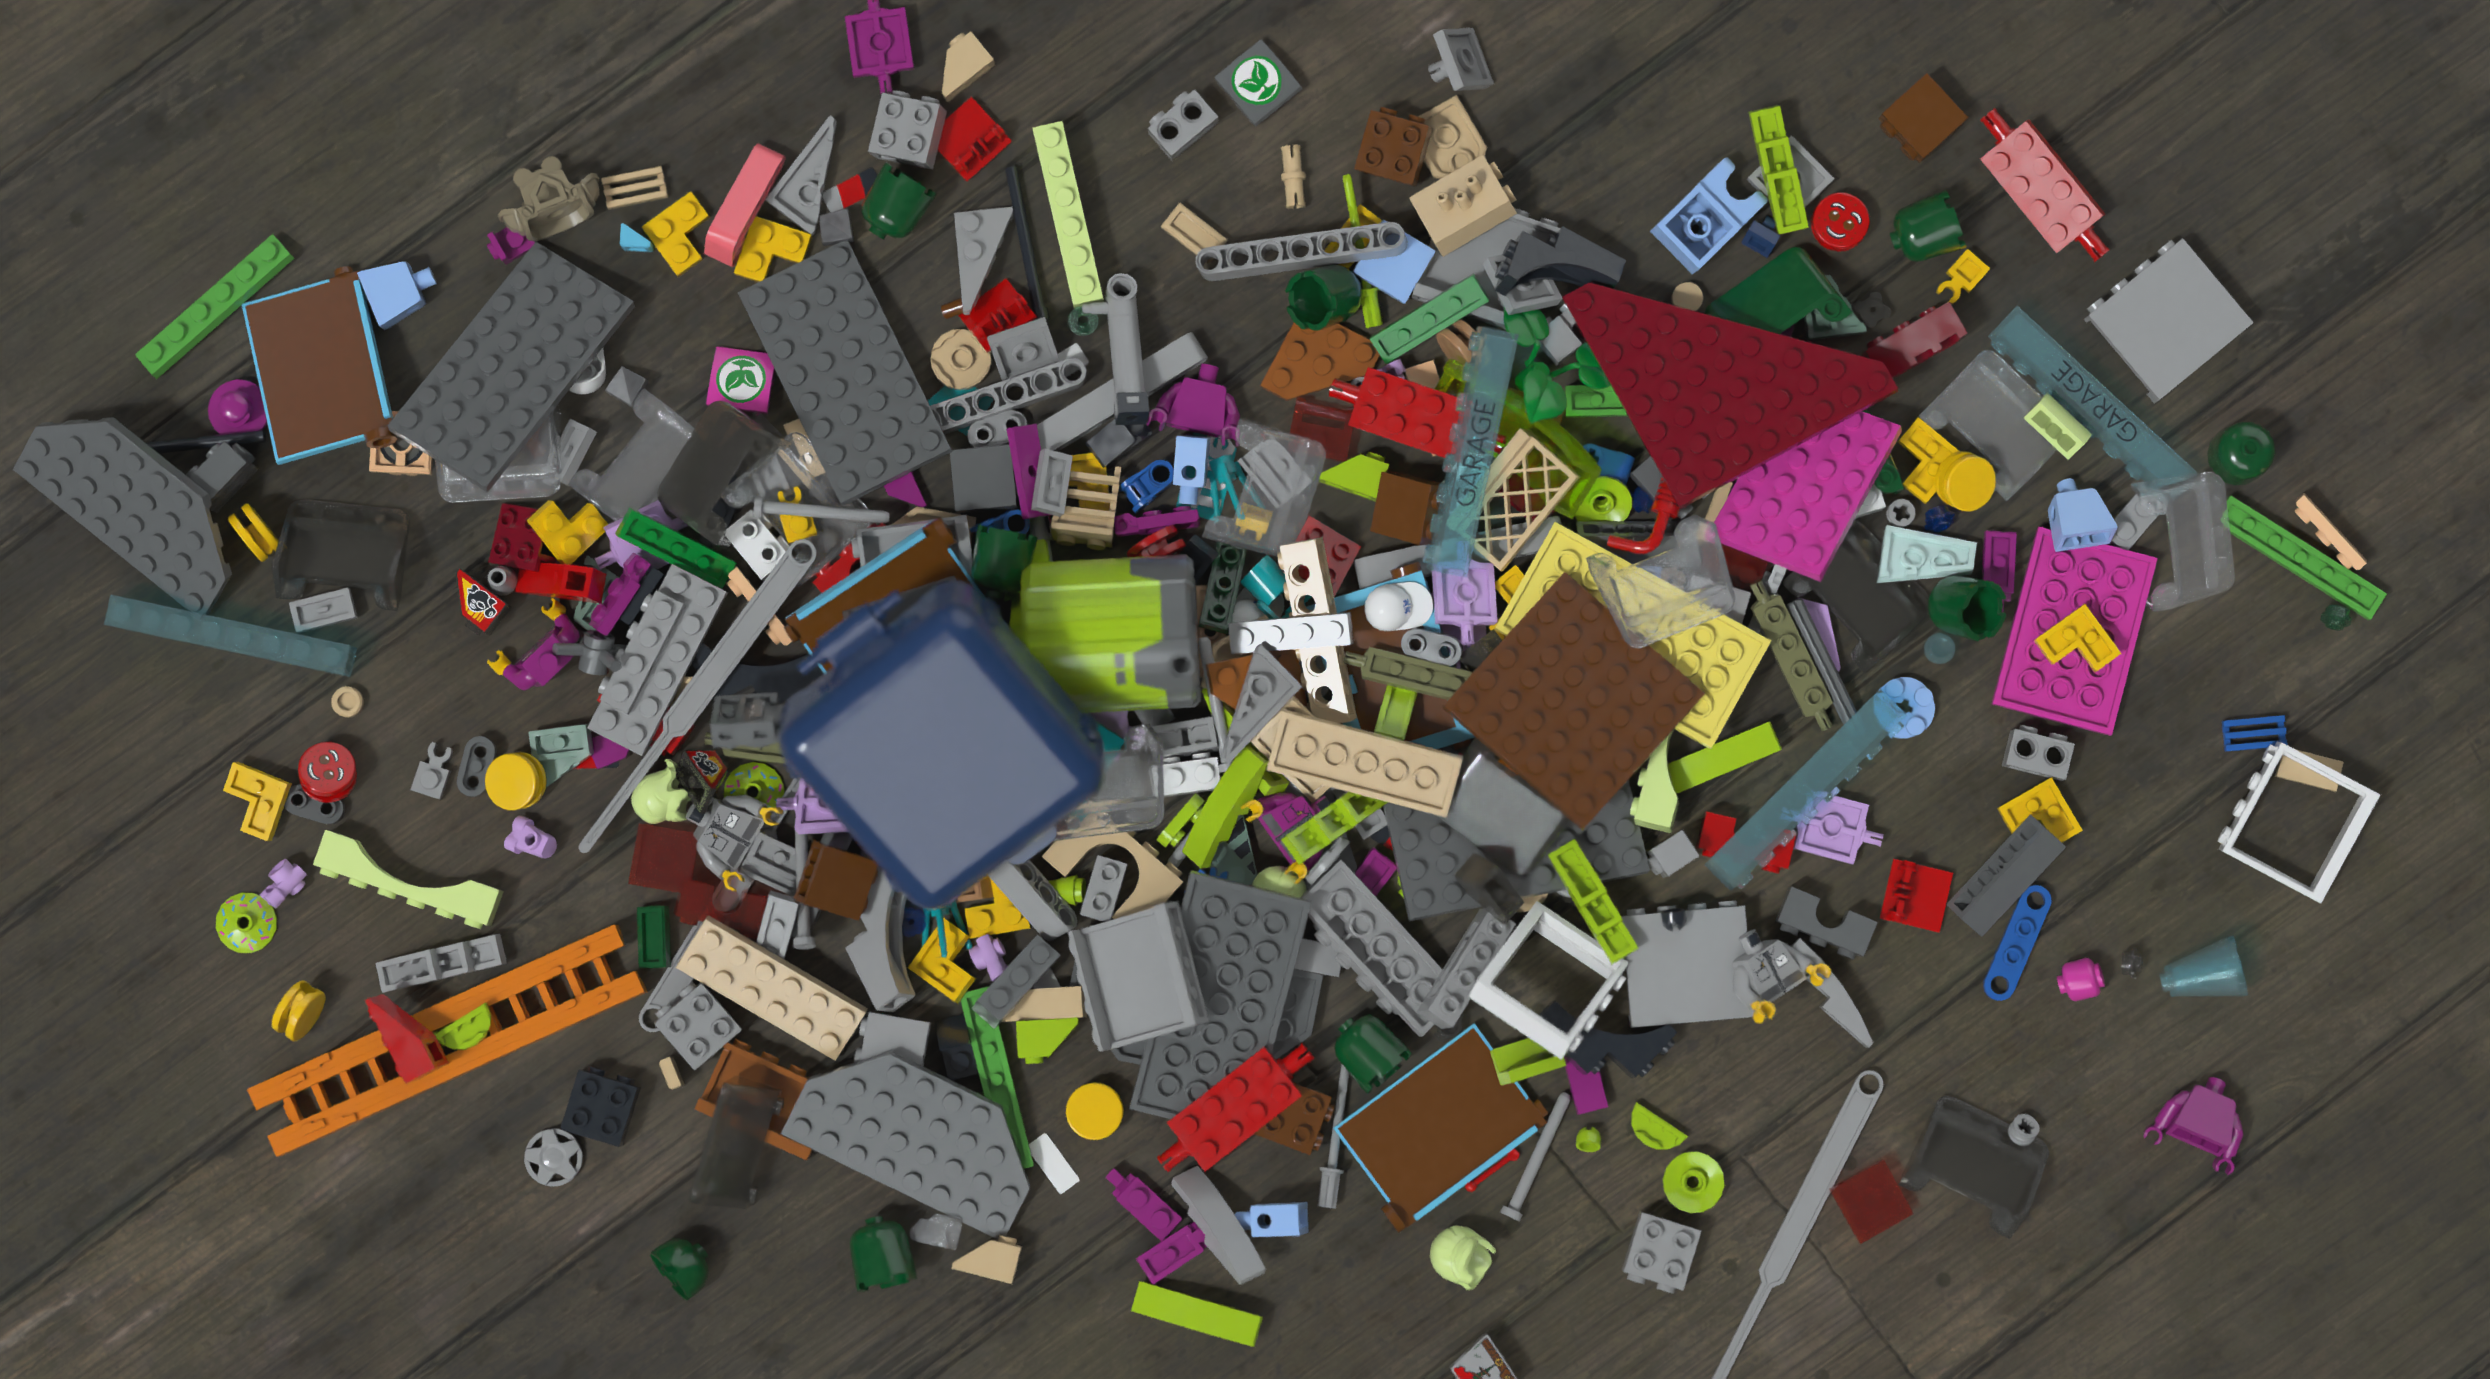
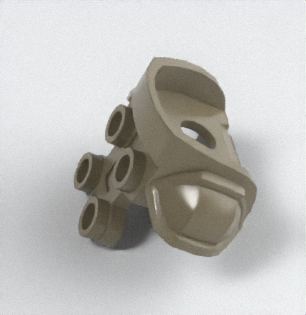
(550, 201)

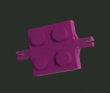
(879, 43)

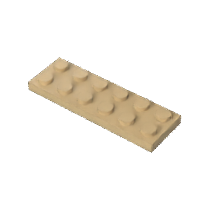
(1364, 763)
(771, 987)

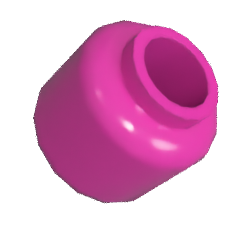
(2081, 979)

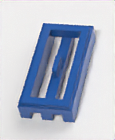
(2227, 735)

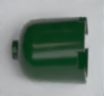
(895, 203)
(1927, 229)
(1323, 297)
(2241, 453)
(1000, 560)
(1967, 607)
(1369, 1051)
(881, 1255)

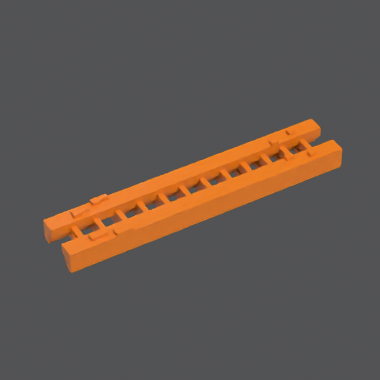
(461, 1062)

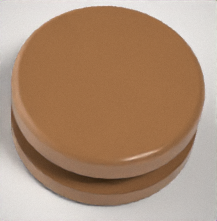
(1455, 341)

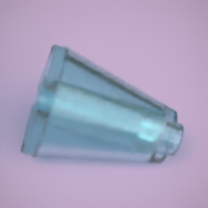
(2207, 972)

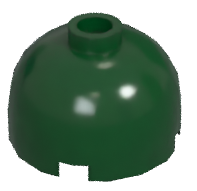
(682, 1265)

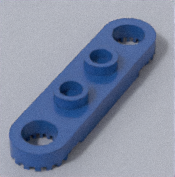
(2017, 943)

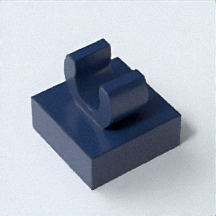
(1761, 237)

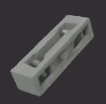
(1467, 963)

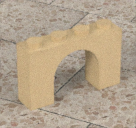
(1155, 882)

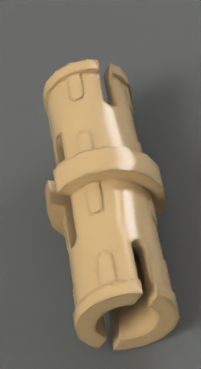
(1293, 176)

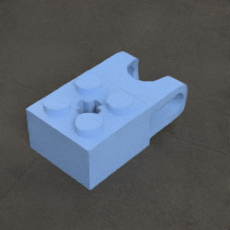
(1712, 211)

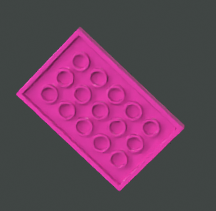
(1808, 497)
(2055, 584)

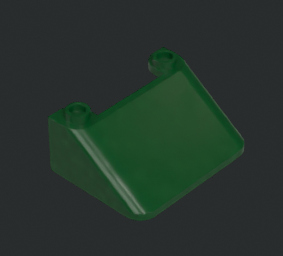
(1781, 295)

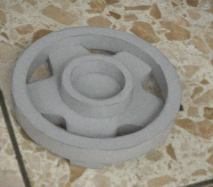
(1327, 860)
(553, 1157)

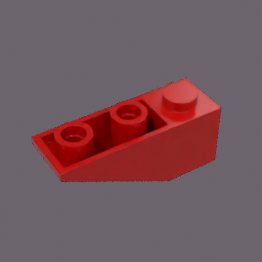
(563, 582)
(409, 1042)

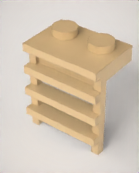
(1084, 524)

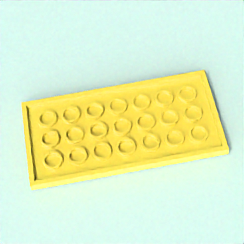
(1712, 655)

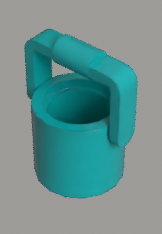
(1266, 584)

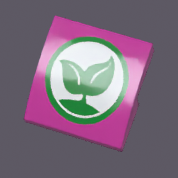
(741, 379)

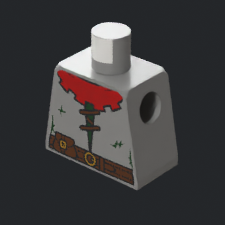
(1481, 1362)

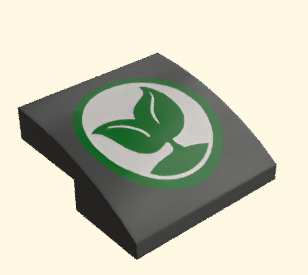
(1258, 83)

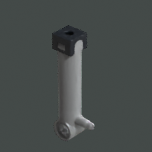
(1131, 400)

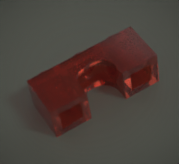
(695, 903)

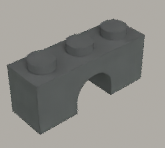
(1799, 915)
(1015, 981)

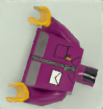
(539, 662)
(1280, 816)

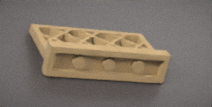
(1500, 471)

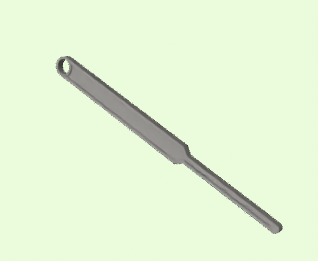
(712, 674)
(724, 900)
(1805, 1208)

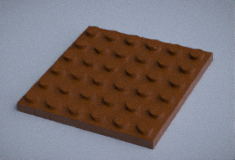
(1572, 701)

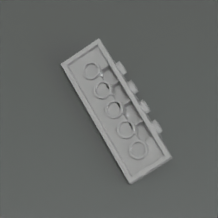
(656, 659)
(1372, 944)

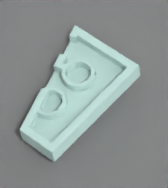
(1923, 555)

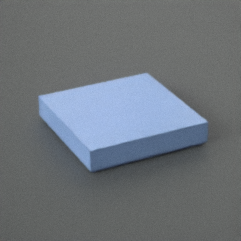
(1398, 273)

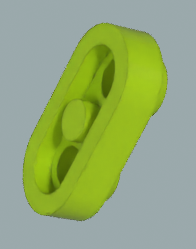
(1173, 832)

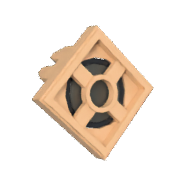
(403, 455)

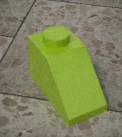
(1357, 475)
(1042, 1037)

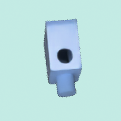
(395, 291)
(1195, 452)
(2079, 518)
(1286, 1219)

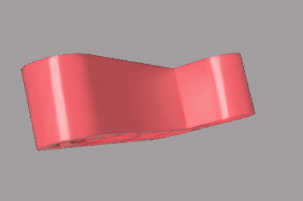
(742, 204)

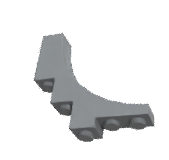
(879, 950)

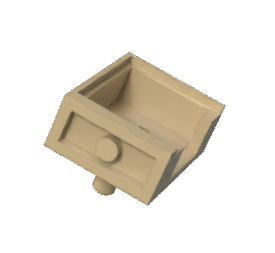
(1464, 204)

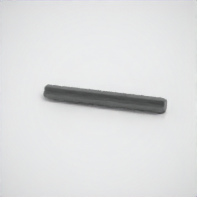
(1821, 659)

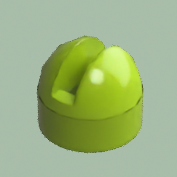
(1588, 1140)

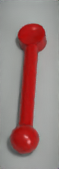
(1513, 1155)

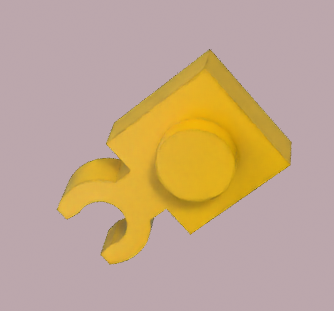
(1965, 274)
(796, 526)

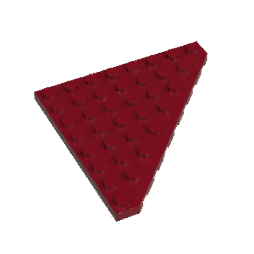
(1715, 391)

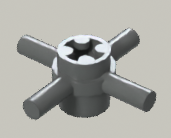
(595, 652)

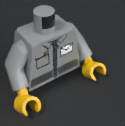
(728, 832)
(1769, 972)

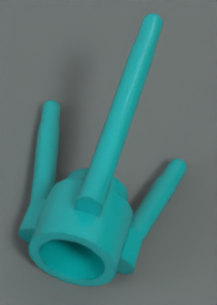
(1224, 471)
(939, 913)

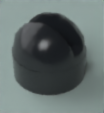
(1672, 917)

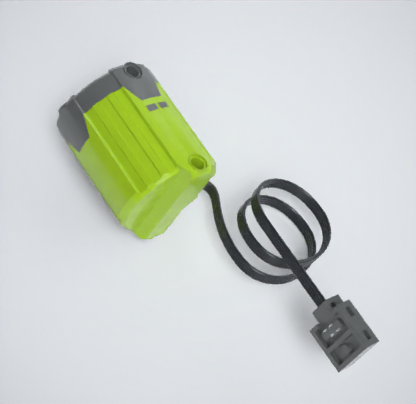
(1102, 628)

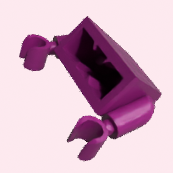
(1198, 407)
(2203, 1120)

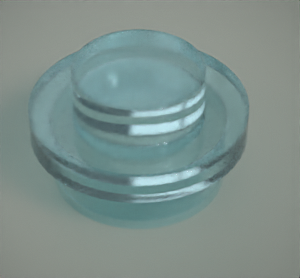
(1939, 648)

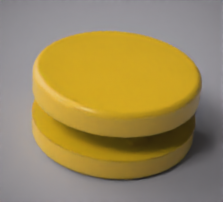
(1965, 481)
(256, 535)
(515, 781)
(298, 1010)
(1094, 1111)

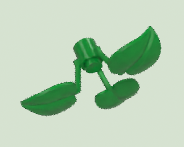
(1543, 396)

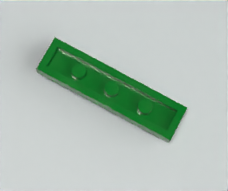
(1429, 318)
(675, 548)

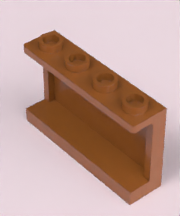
(741, 1062)

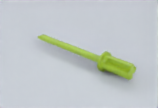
(1369, 295)

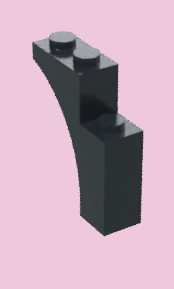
(1559, 258)
(779, 679)
(1629, 1052)

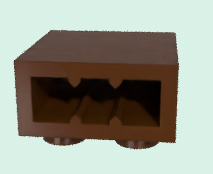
(1922, 119)
(1394, 146)
(1405, 507)
(836, 880)
(1300, 1122)

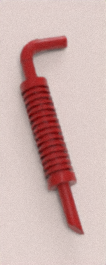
(1665, 508)

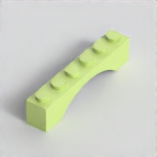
(1068, 214)
(1657, 800)
(349, 858)

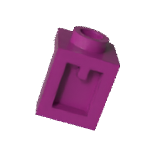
(508, 245)

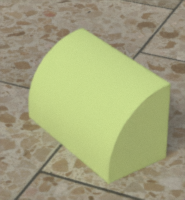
(2057, 426)

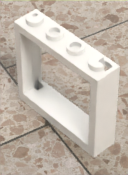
(2342, 843)
(1573, 942)

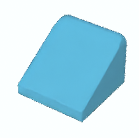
(633, 241)

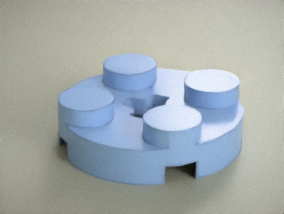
(1919, 699)

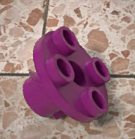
(237, 408)

